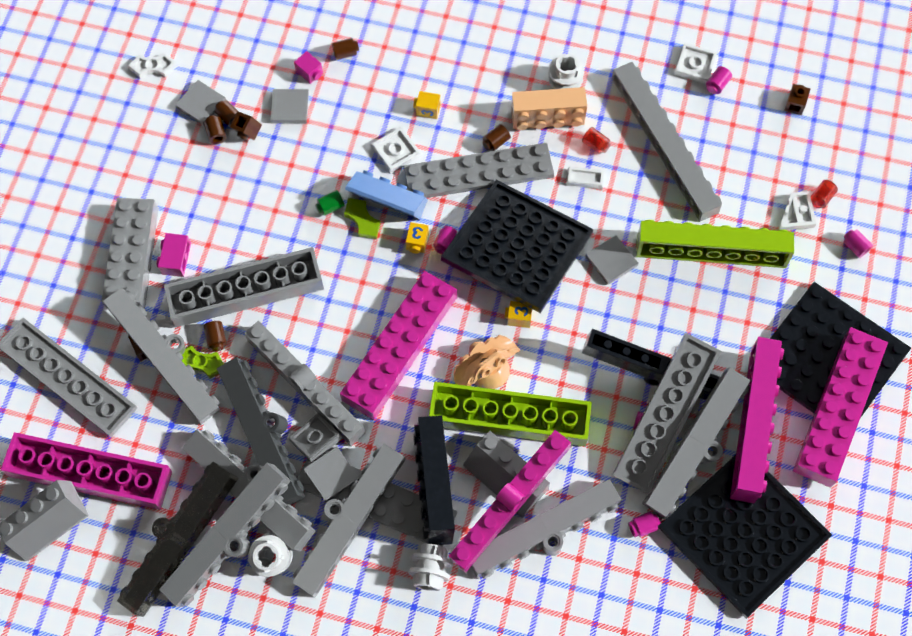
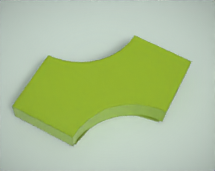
(357, 211)
(203, 362)

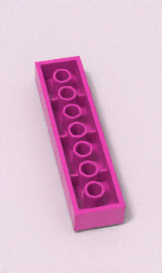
(398, 345)
(840, 407)
(756, 421)
(88, 469)

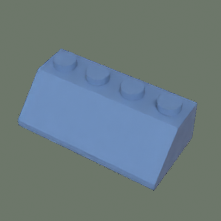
(386, 194)

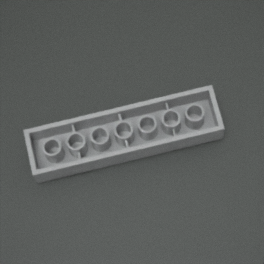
(243, 287)

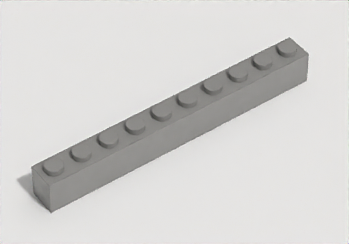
(666, 141)

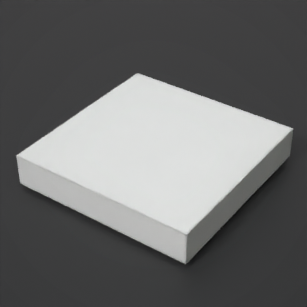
(695, 63)
(395, 149)

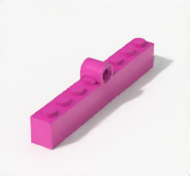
(509, 501)

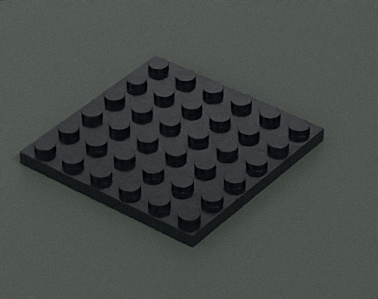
(517, 245)
(812, 341)
(744, 545)

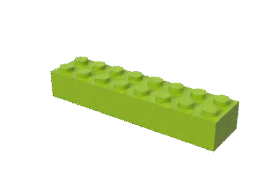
(714, 244)
(510, 413)

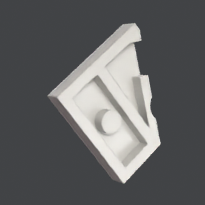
(798, 212)

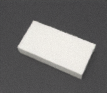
(585, 177)

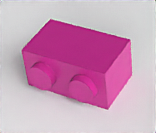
(174, 254)

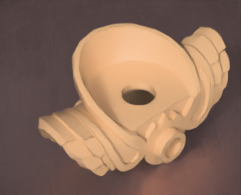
(491, 372)

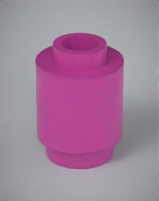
(444, 239)
(644, 524)

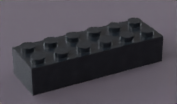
(434, 481)

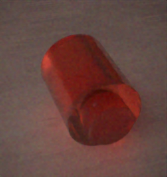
(596, 140)
(823, 194)

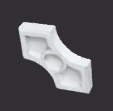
(160, 65)

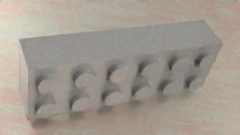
(131, 248)

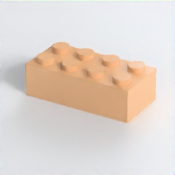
(548, 108)

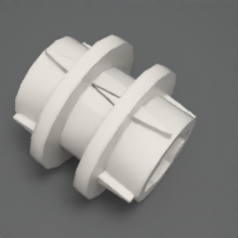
(566, 72)
(430, 562)
(261, 564)

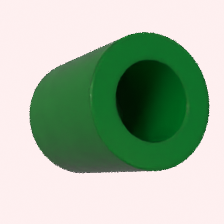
(329, 203)

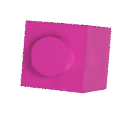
(308, 67)

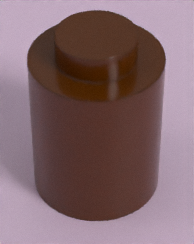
(345, 48)
(226, 111)
(215, 130)
(496, 138)
(215, 335)

